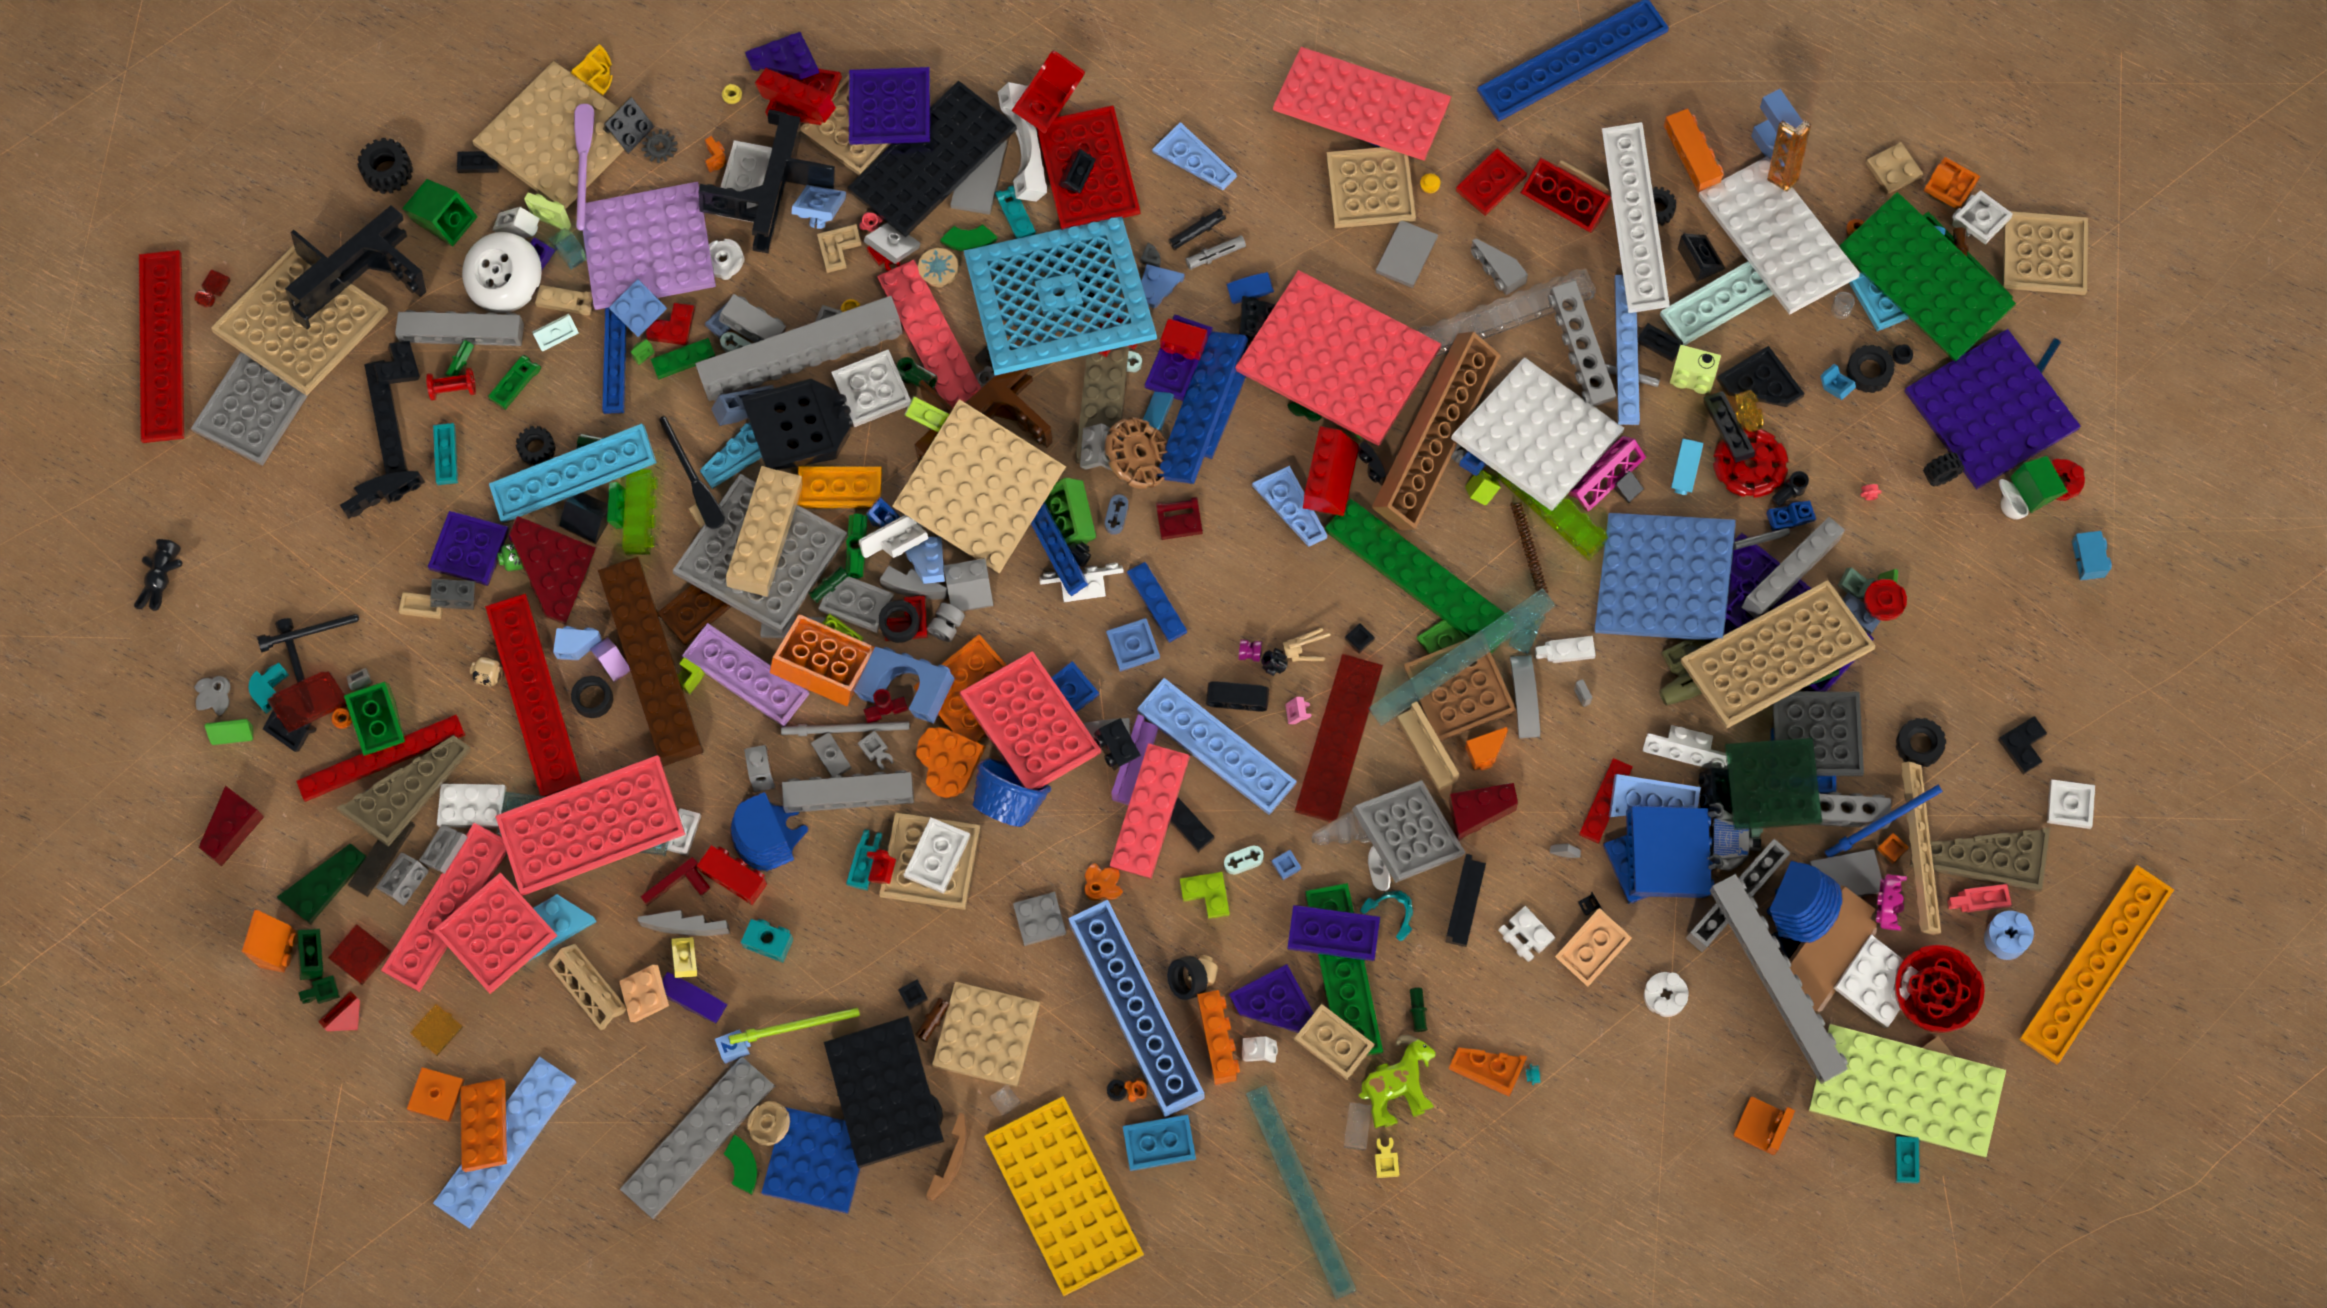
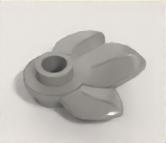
(210, 696)

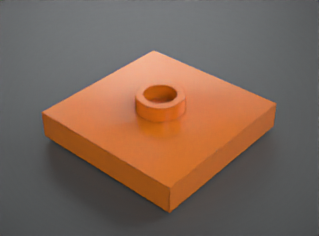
(435, 1094)

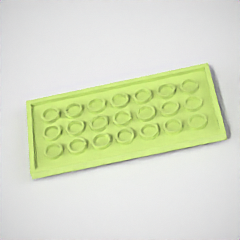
(1912, 1092)

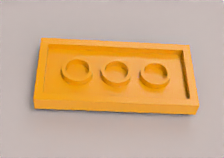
(839, 487)

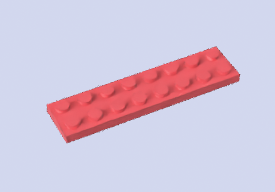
(929, 333)
(467, 874)

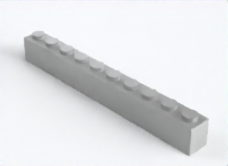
(1778, 978)

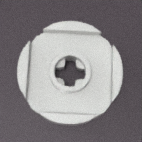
(734, 258)
(1671, 983)

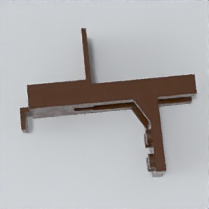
(994, 399)

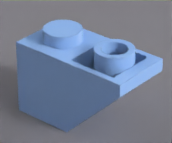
(575, 643)

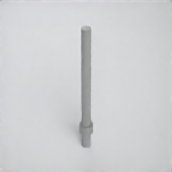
(804, 729)

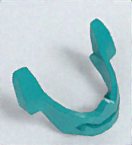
(1400, 897)

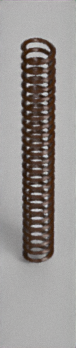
(1520, 511)

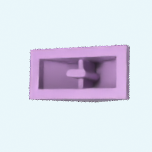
(610, 659)

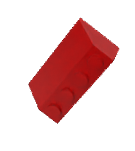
(1330, 472)

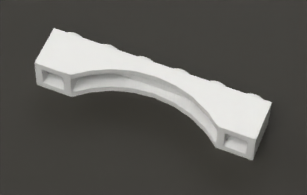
(1030, 179)

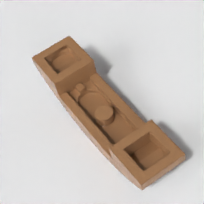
(938, 1183)

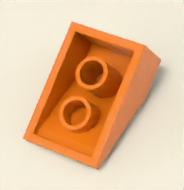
(269, 942)

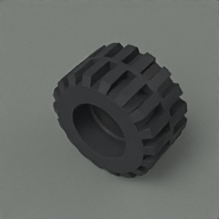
(378, 153)

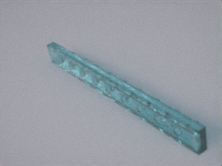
(1461, 657)
(1301, 1192)

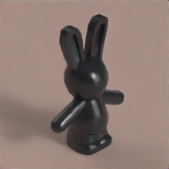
(156, 578)

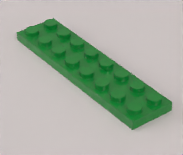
(1344, 977)

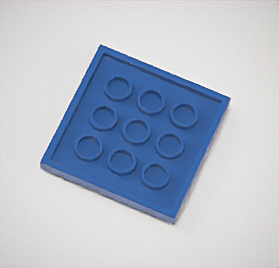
(813, 1163)

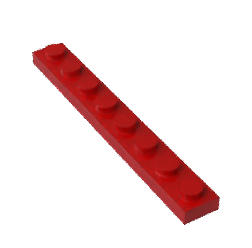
(363, 766)

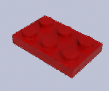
(1491, 182)

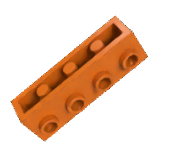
(1693, 150)
(1216, 1037)

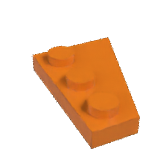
(1488, 1069)

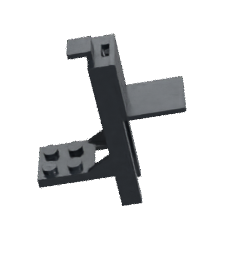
(781, 168)
(366, 250)

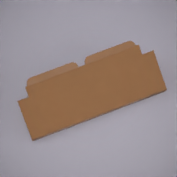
(1826, 959)

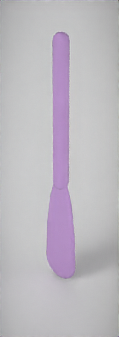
(583, 135)

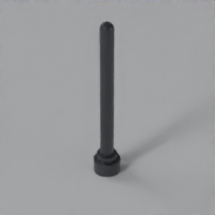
(283, 626)
(267, 642)

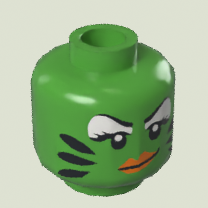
(509, 558)

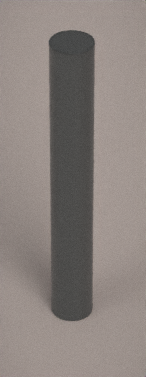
(1761, 538)

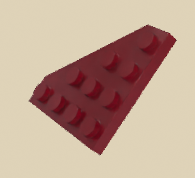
(553, 565)

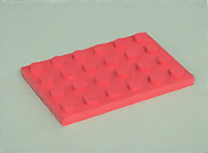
(1030, 722)

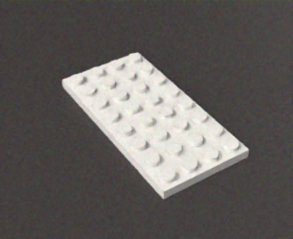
(1778, 236)

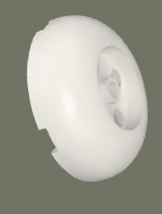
(522, 266)

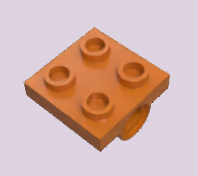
(1951, 183)

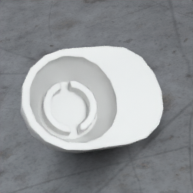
(2012, 501)
(1378, 871)

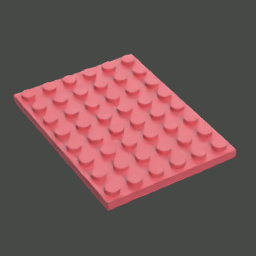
(1338, 357)

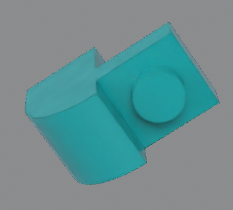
(262, 686)

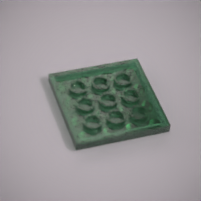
(1773, 784)

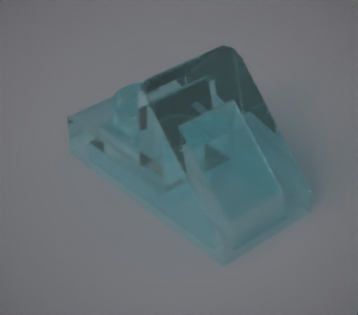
(1525, 638)

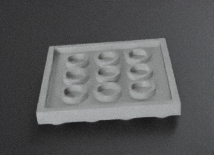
(1408, 831)

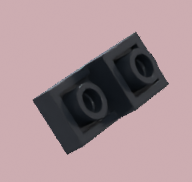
(1375, 468)

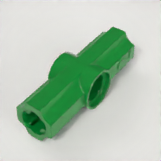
(854, 560)

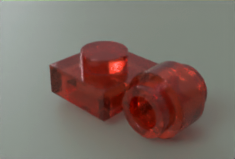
(213, 284)

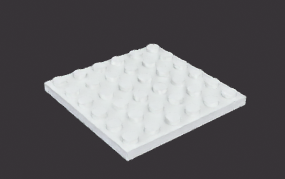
(1537, 433)

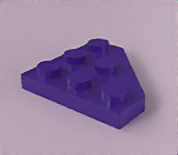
(784, 56)
(1274, 1000)

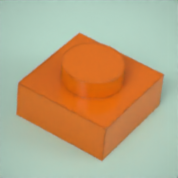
(1892, 848)

